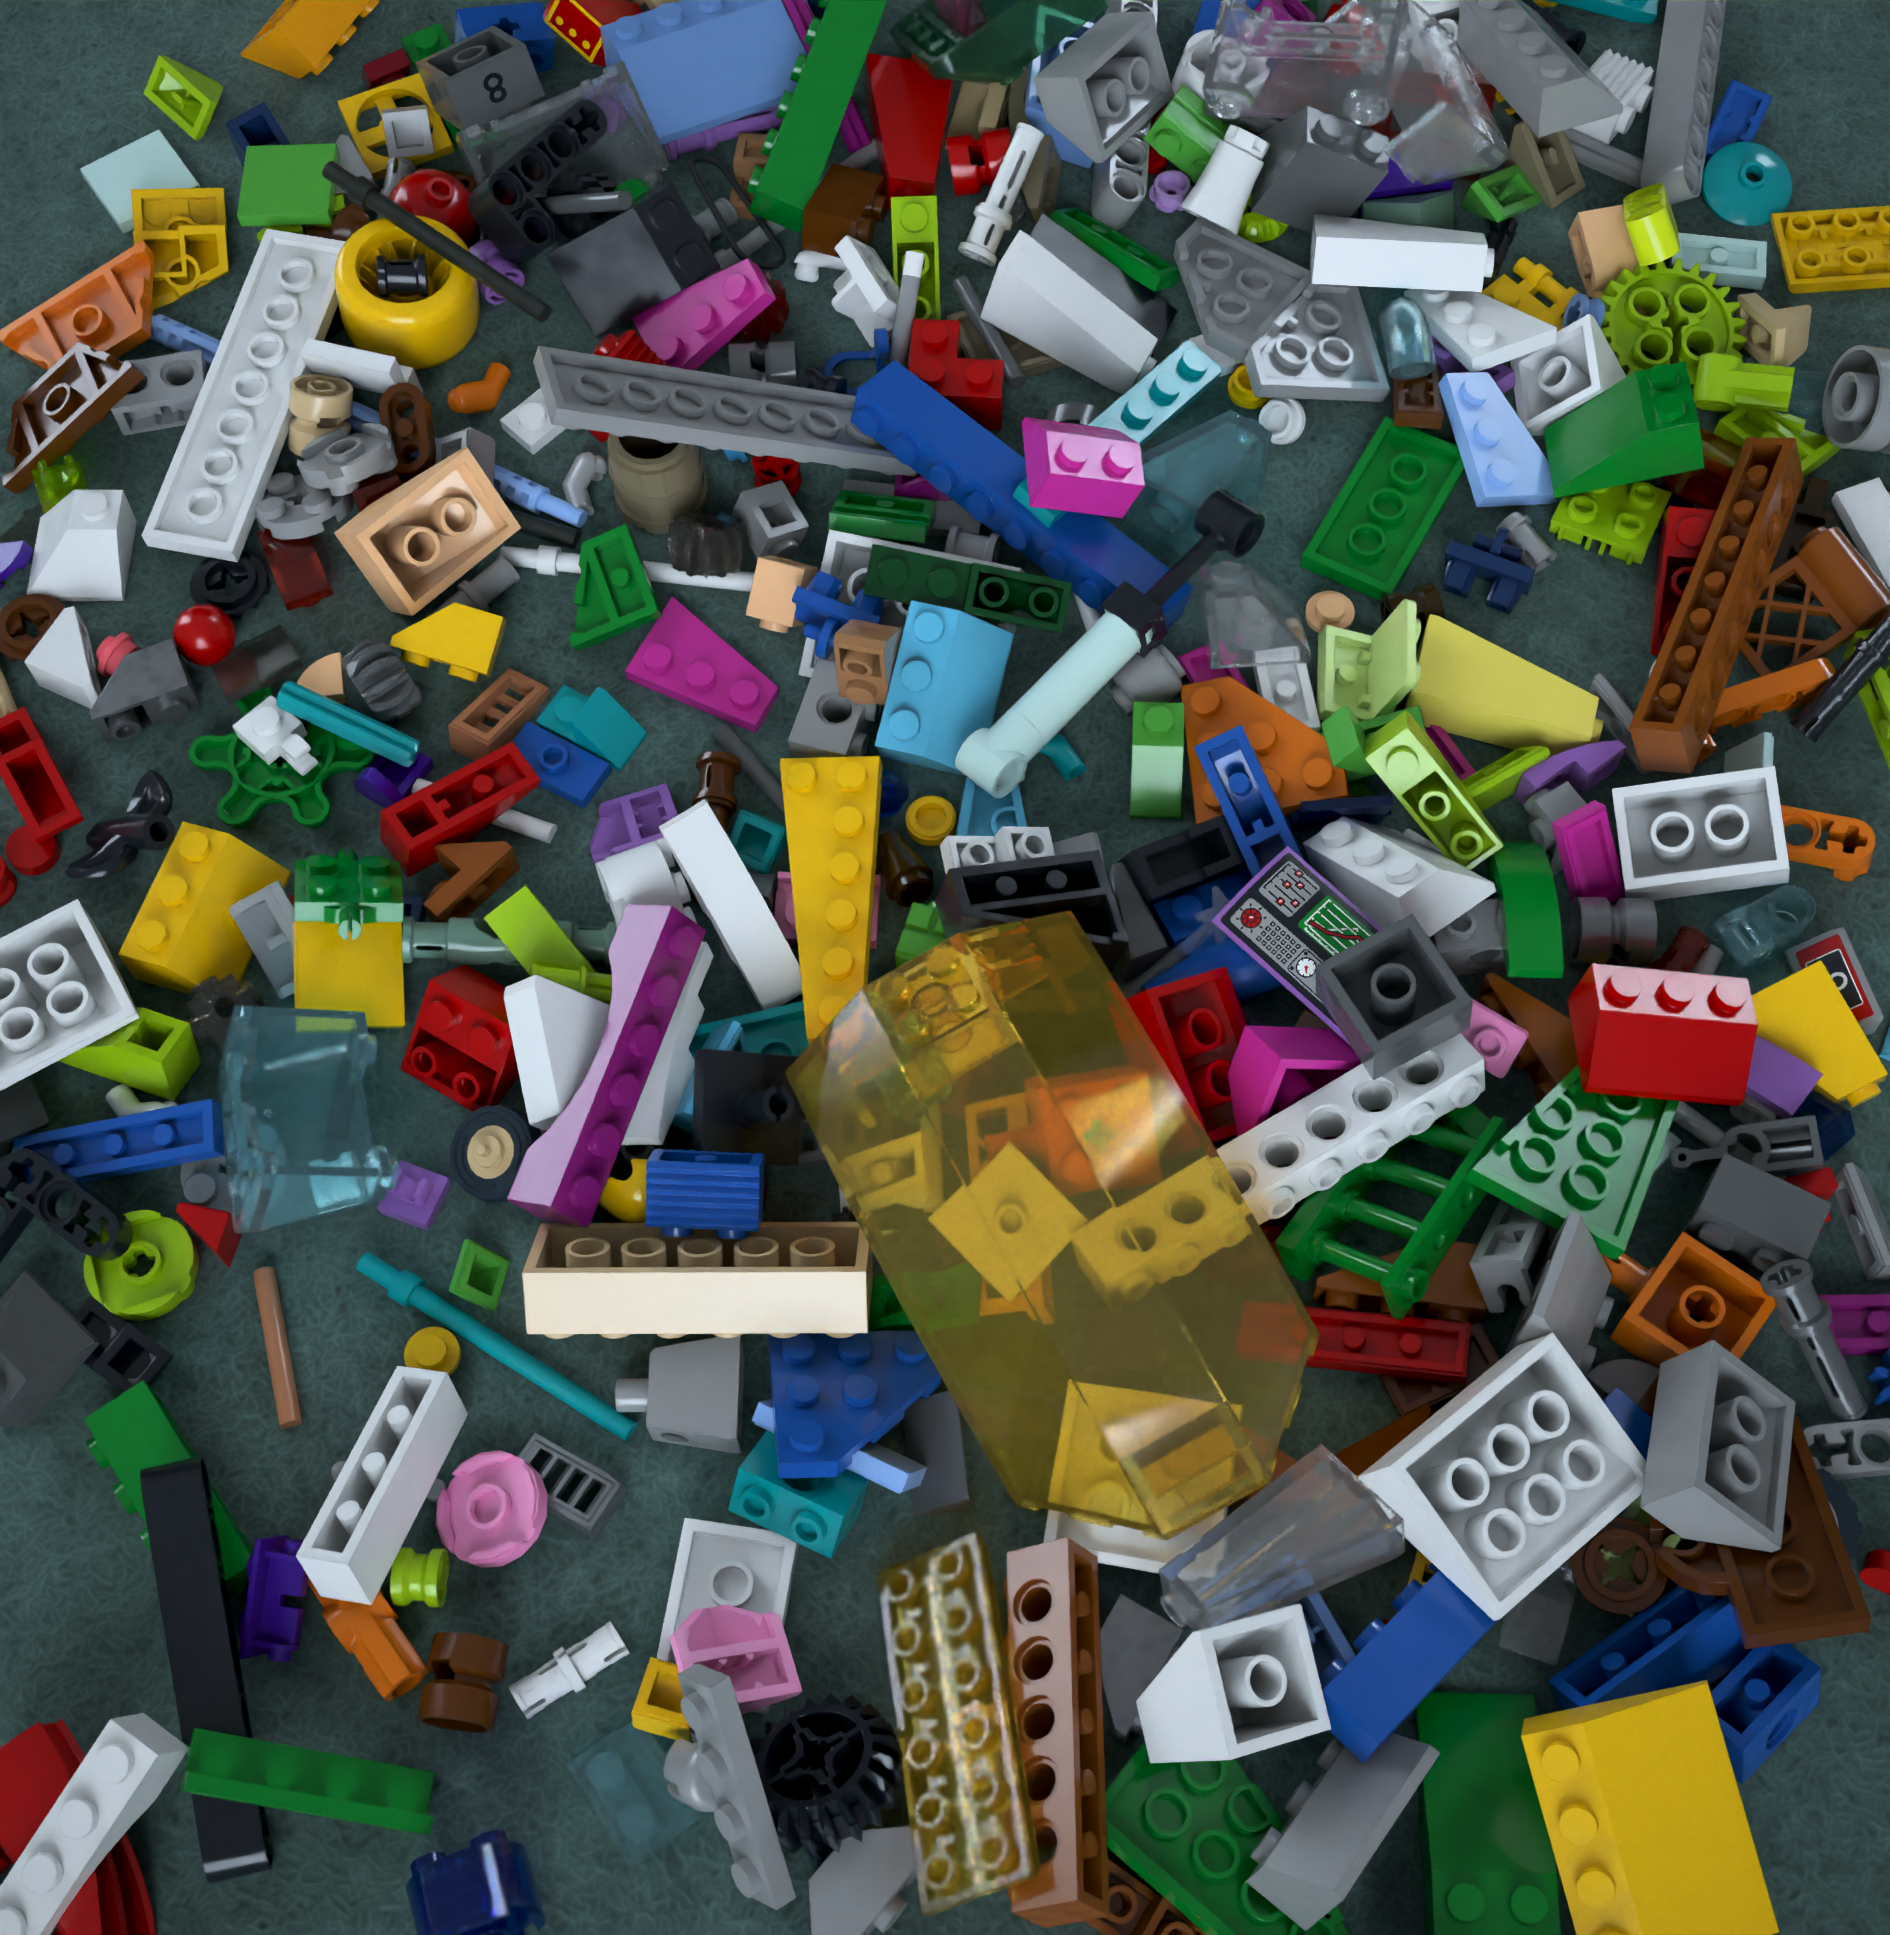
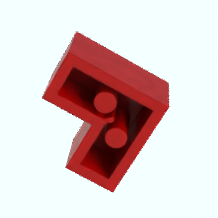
(968, 383)

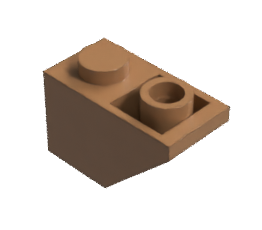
(865, 660)

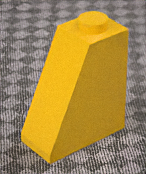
(1816, 1025)

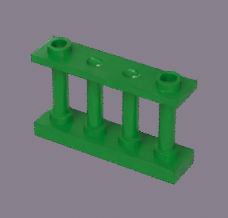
(1324, 1214)

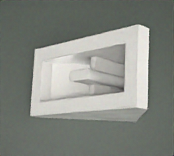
(66, 661)

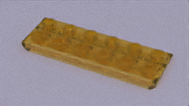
(956, 1726)

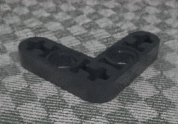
(40, 1200)

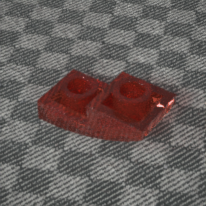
(296, 570)

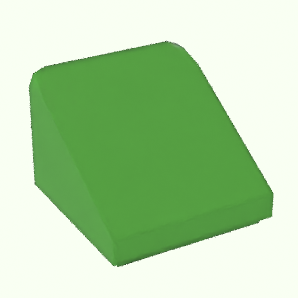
(1346, 741)

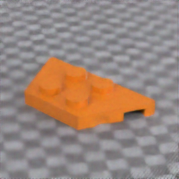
(101, 310)

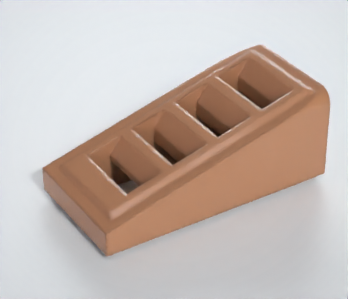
(477, 739)

